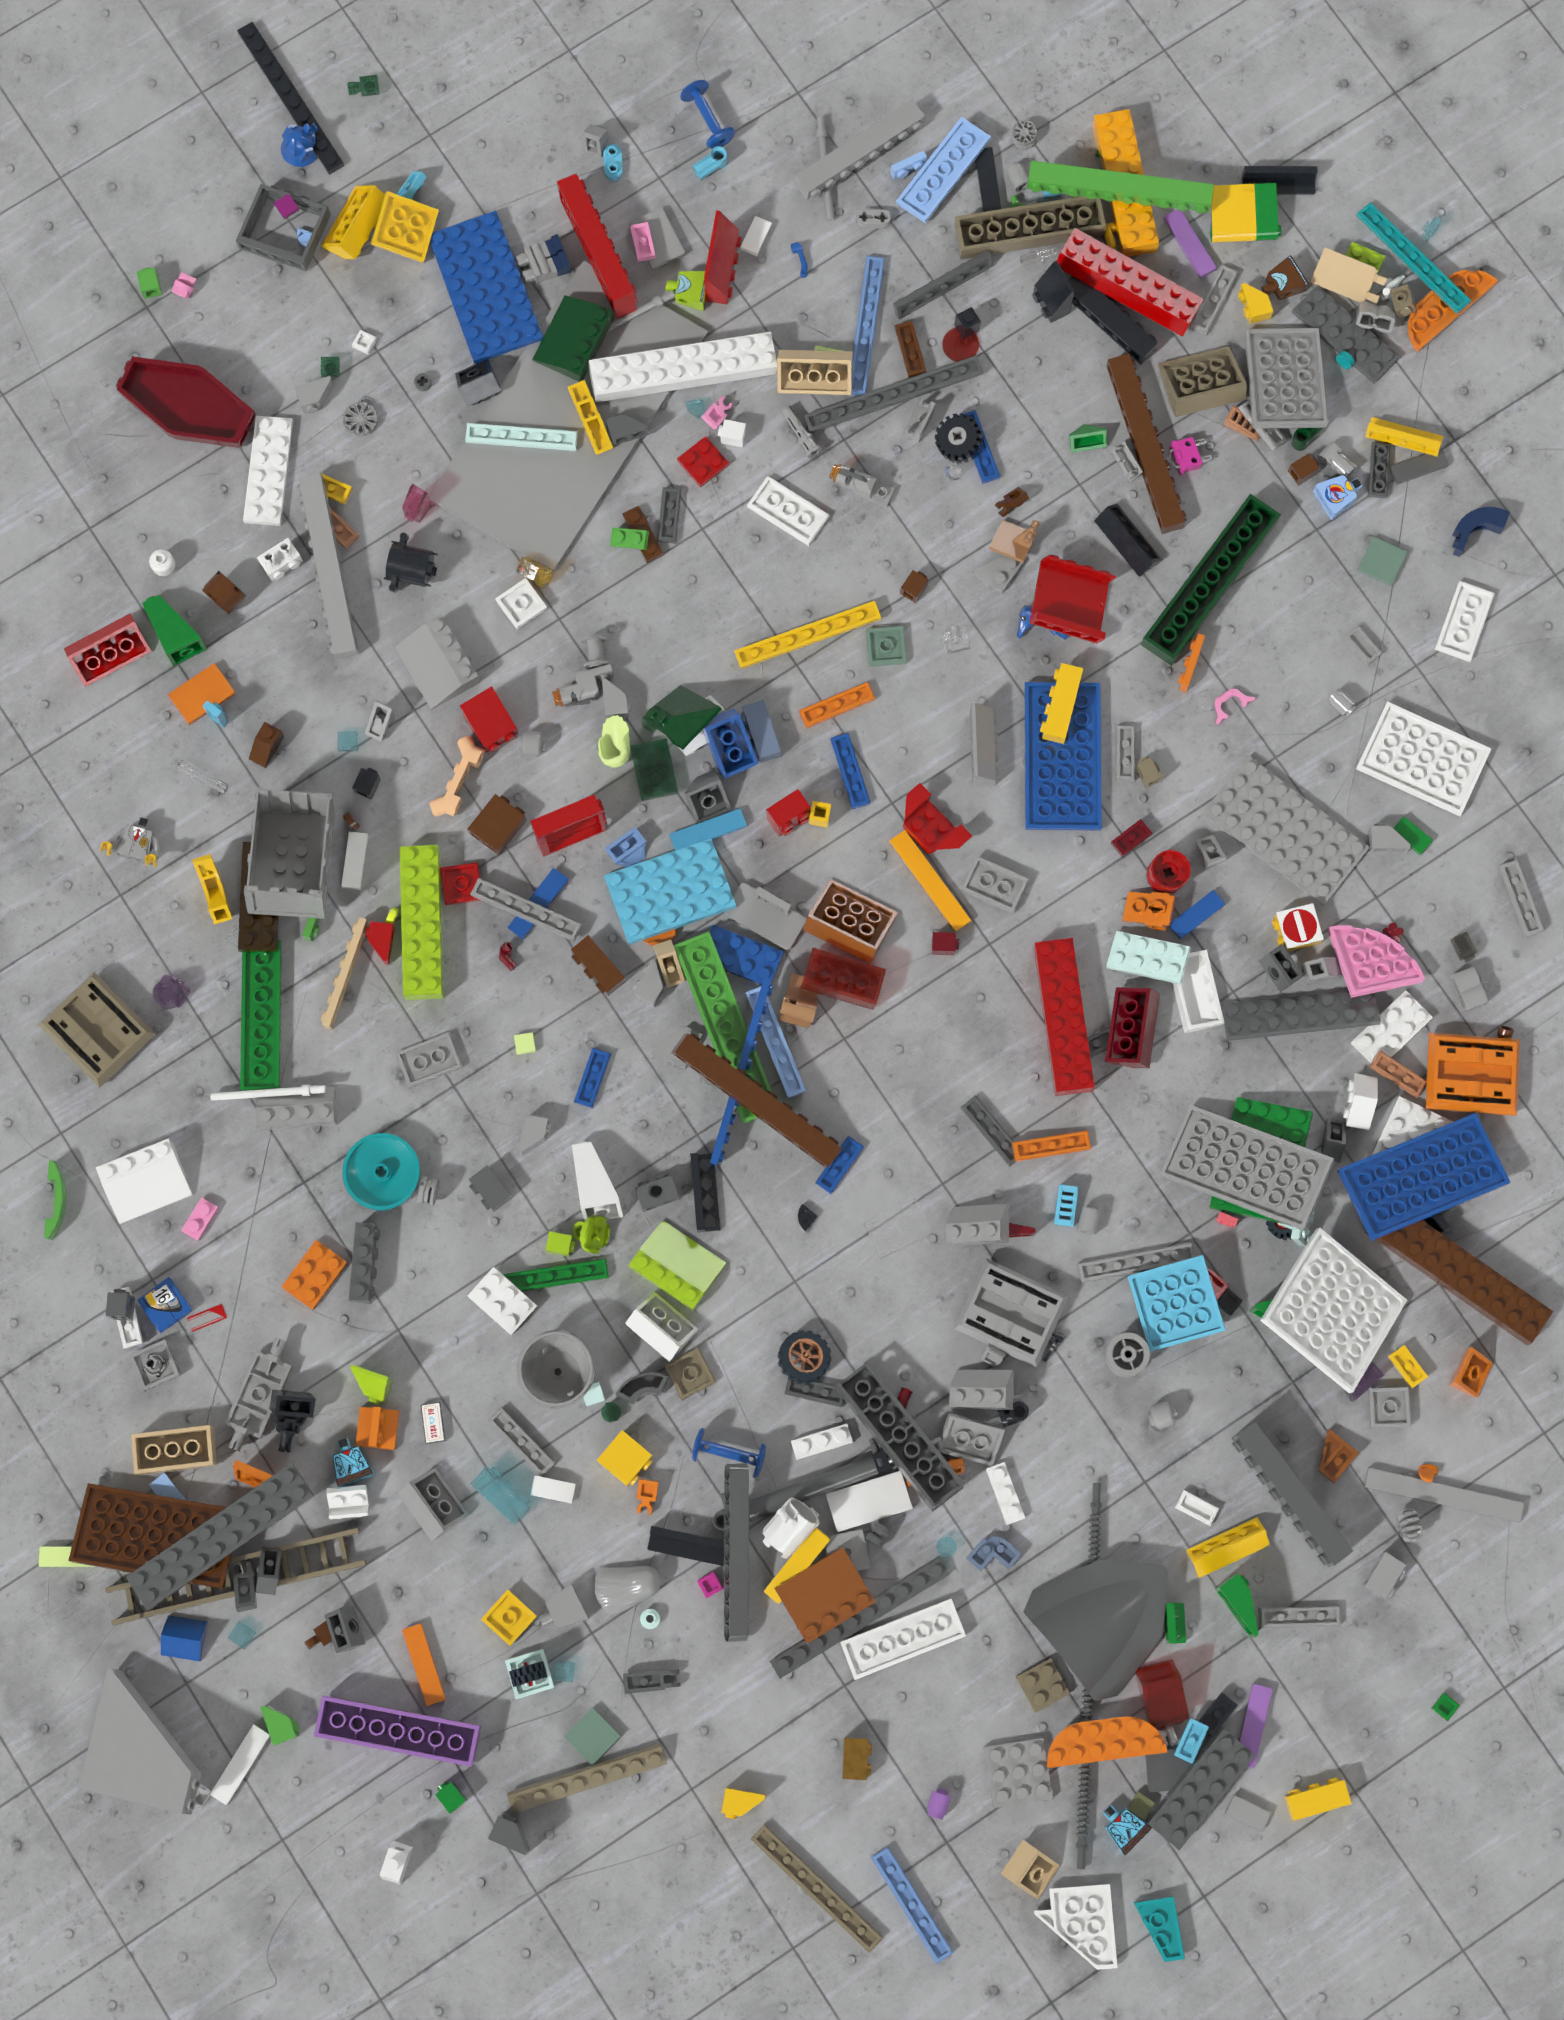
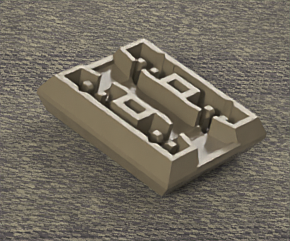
(96, 1029)

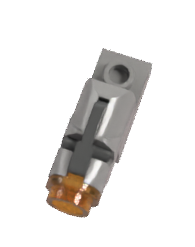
(862, 484)
(583, 689)

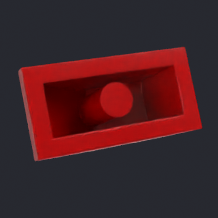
(381, 939)

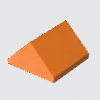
(1471, 1372)

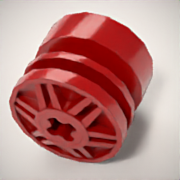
(1178, 869)

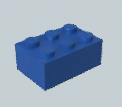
(729, 743)

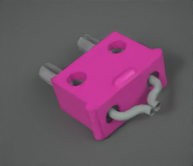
(1187, 455)

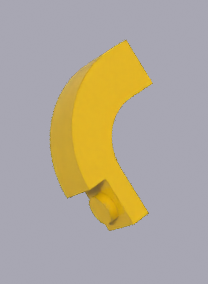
(213, 888)

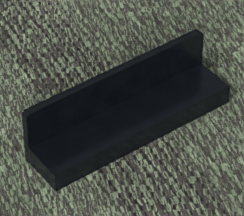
(1288, 179)
(1127, 539)
(686, 1545)

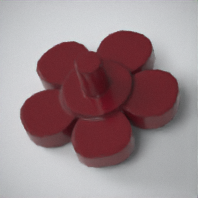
(1393, 932)

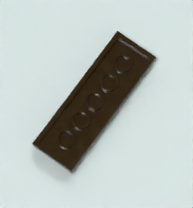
(256, 931)

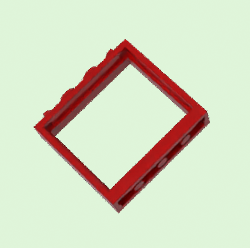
(569, 825)

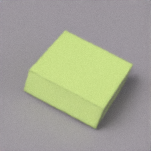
(524, 1043)

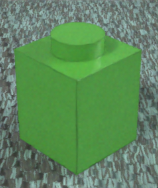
(149, 283)

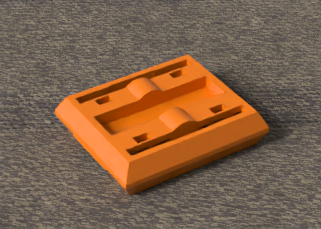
(1472, 1073)

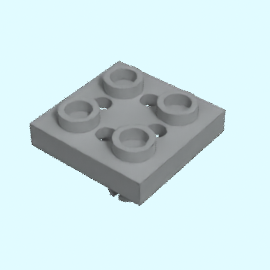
(153, 1363)

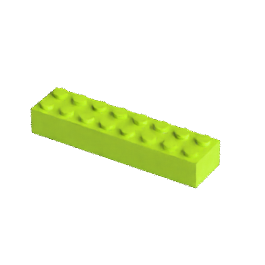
(421, 922)

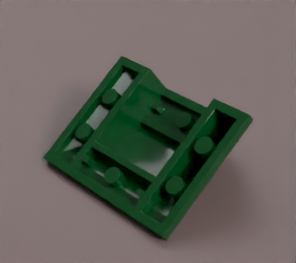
(680, 716)

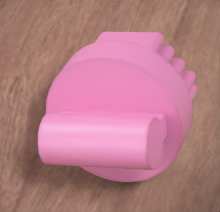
(184, 285)

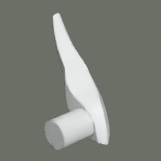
(1392, 285)

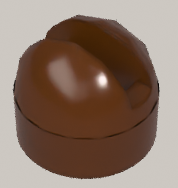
(1505, 1032)

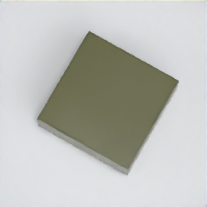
(1140, 1805)

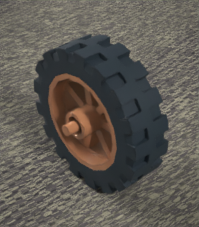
(816, 1343)

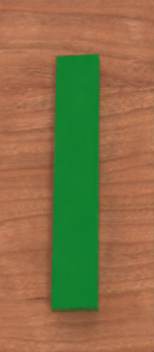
(559, 1275)

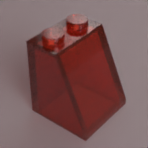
(1162, 1694)

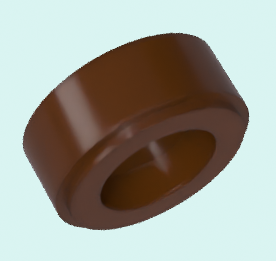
(351, 821)

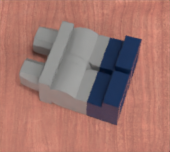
(545, 261)

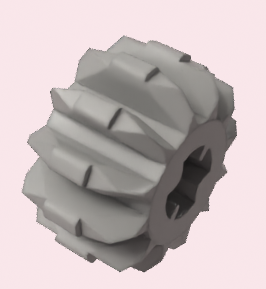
(1409, 1525)

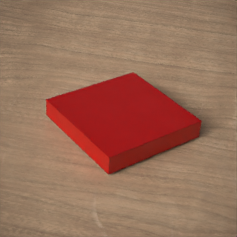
(459, 882)

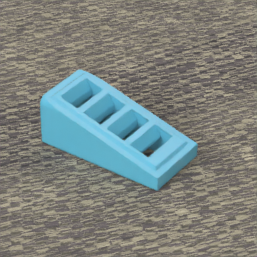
(1065, 1188)

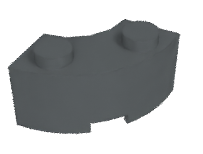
(642, 1385)

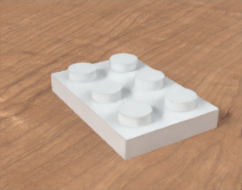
(502, 1300)

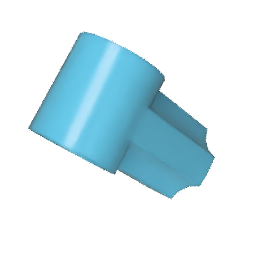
(710, 164)

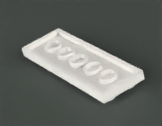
(268, 470)
(903, 1639)

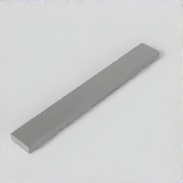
(1444, 1495)

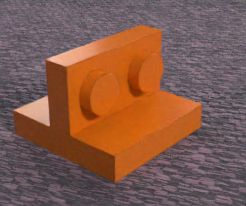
(377, 1428)

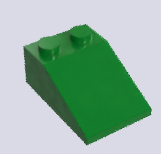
(1238, 1599)

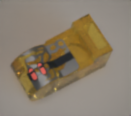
(535, 571)

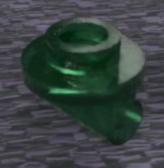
(611, 1412)

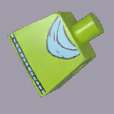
(689, 289)

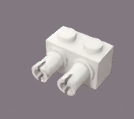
(280, 559)

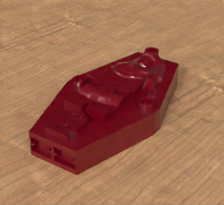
(186, 402)

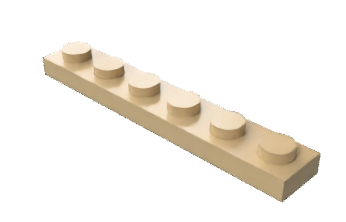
(341, 981)

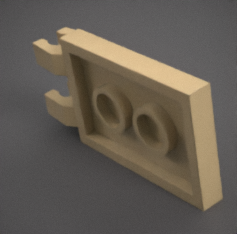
(1346, 276)

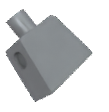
(564, 1609)

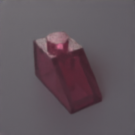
(416, 504)

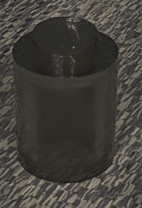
(1464, 947)

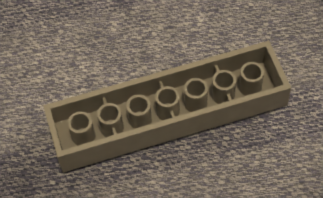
(1028, 226)

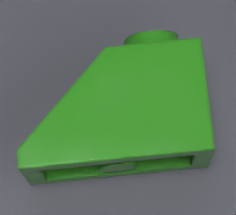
(279, 1725)

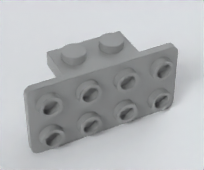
(766, 915)

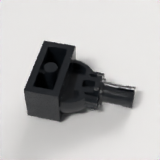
(290, 1413)

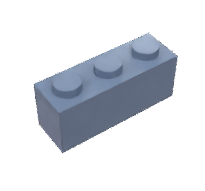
(760, 731)

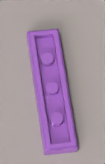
(1190, 243)
(1255, 1719)

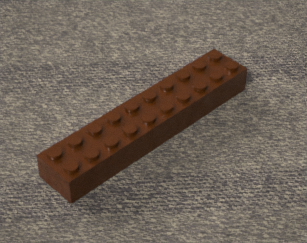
(1469, 1280)

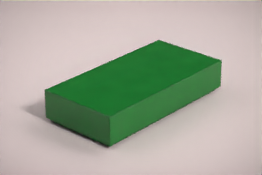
(1413, 835)

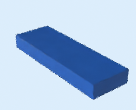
(1196, 914)
(592, 1078)
(835, 1172)

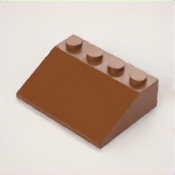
(850, 921)
(824, 1595)

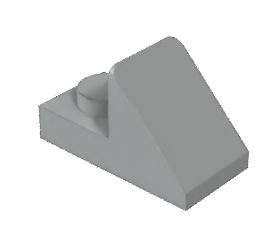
(379, 720)
(1210, 851)

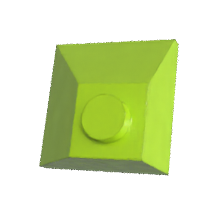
(372, 1384)

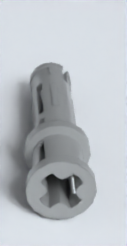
(804, 438)

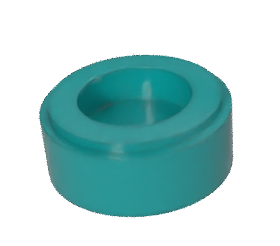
(1345, 360)

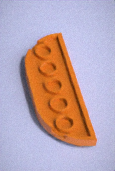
(1434, 315)
(1104, 1741)

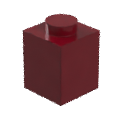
(944, 943)

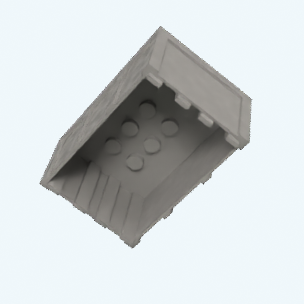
(290, 853)

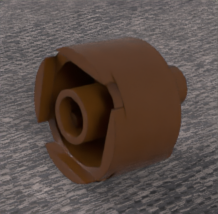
(223, 592)

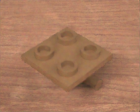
(1014, 540)

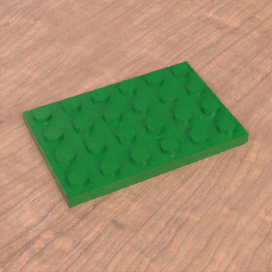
(1273, 1119)

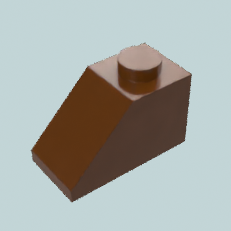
(265, 744)

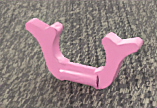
(1225, 696)

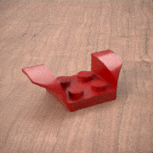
(929, 825)

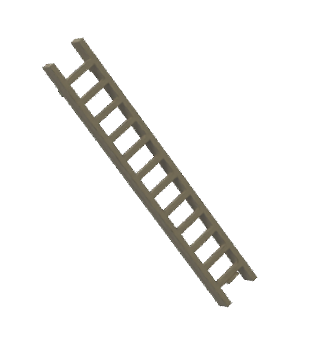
(243, 1559)

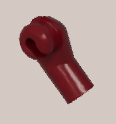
(505, 955)

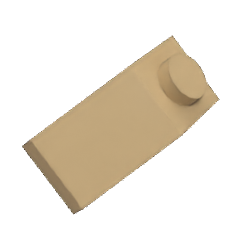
(669, 963)

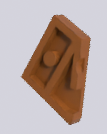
(1336, 1457)

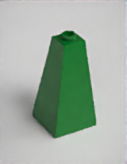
(175, 635)

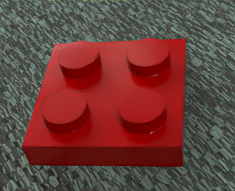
(703, 461)

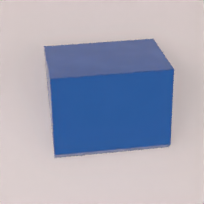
(183, 1638)

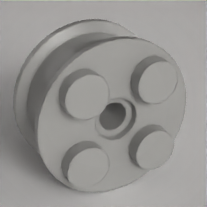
(1116, 1357)

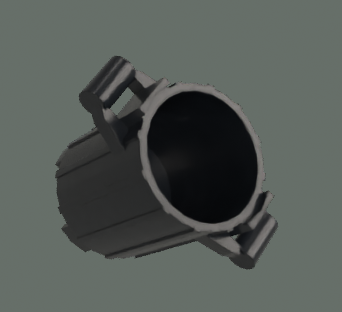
(409, 564)

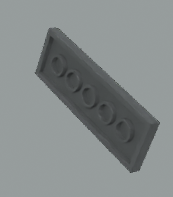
(1342, 333)

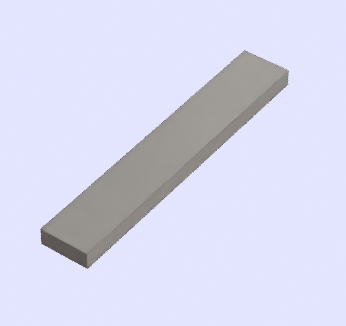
(526, 909)
(1133, 1262)

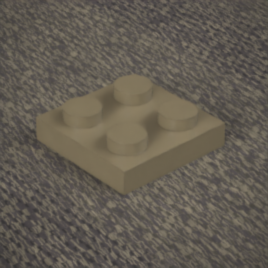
(1042, 1685)

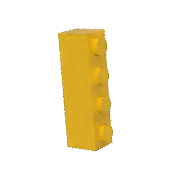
(1062, 703)

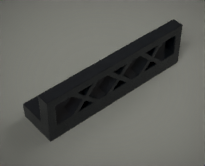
(697, 1189)

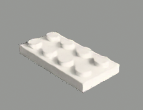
(1397, 1027)

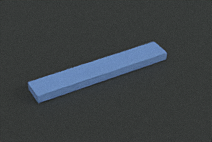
(912, 1905)

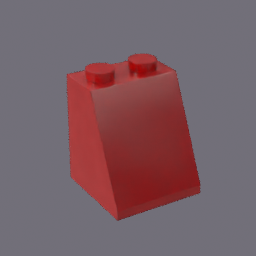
(489, 720)

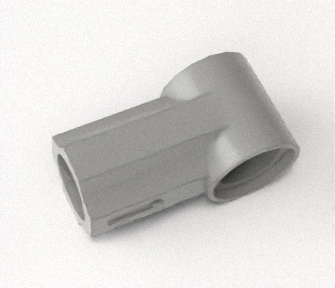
(1333, 458)

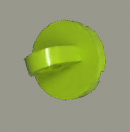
(593, 1234)

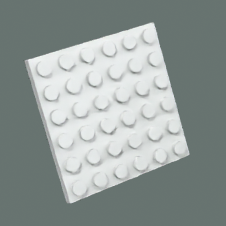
(1334, 1310)

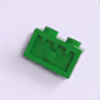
(1175, 1623)

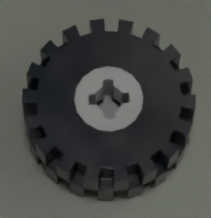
(959, 447)

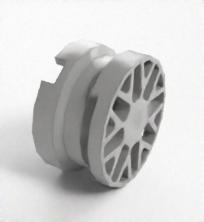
(1024, 135)
(428, 1191)

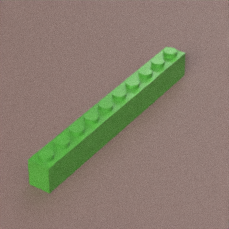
(1120, 186)

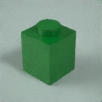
(450, 1796)

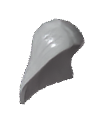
(625, 1587)

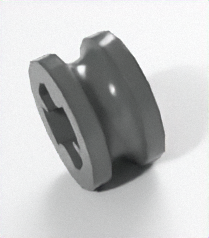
(418, 378)

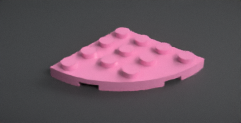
(1372, 961)

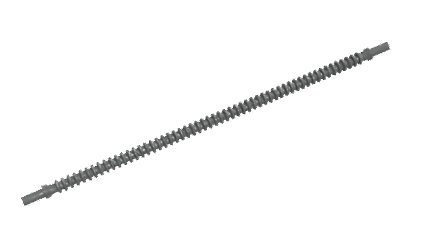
(1081, 1842)

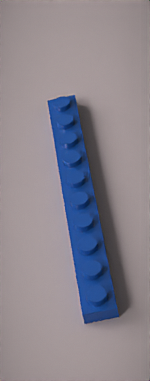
(744, 1063)

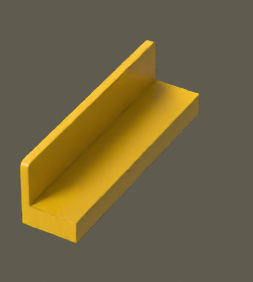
(1404, 436)
(1228, 1547)

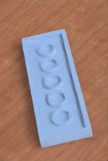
(943, 170)

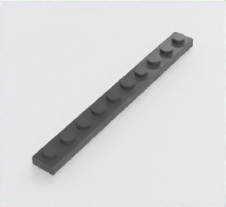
(893, 394)
(883, 1604)

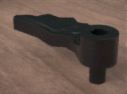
(1059, 1338)

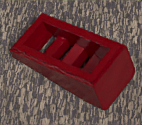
(1020, 1231)

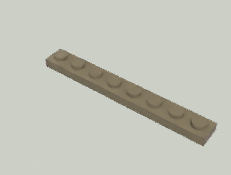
(586, 1778)

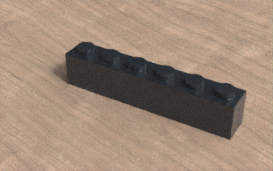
(1113, 321)

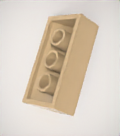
(814, 372)

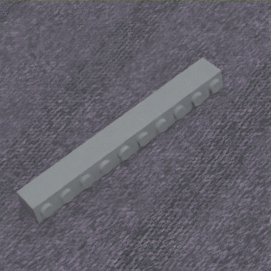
(328, 566)

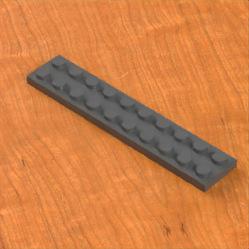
(220, 1536)

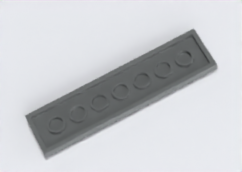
(1299, 1015)

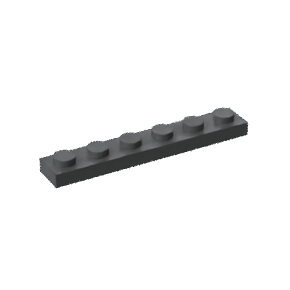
(942, 284)

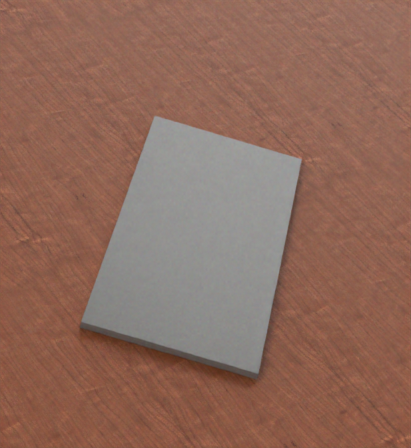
(545, 496)

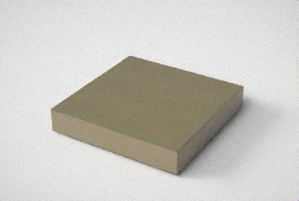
(690, 1374)

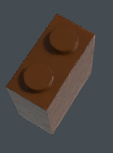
(497, 824)

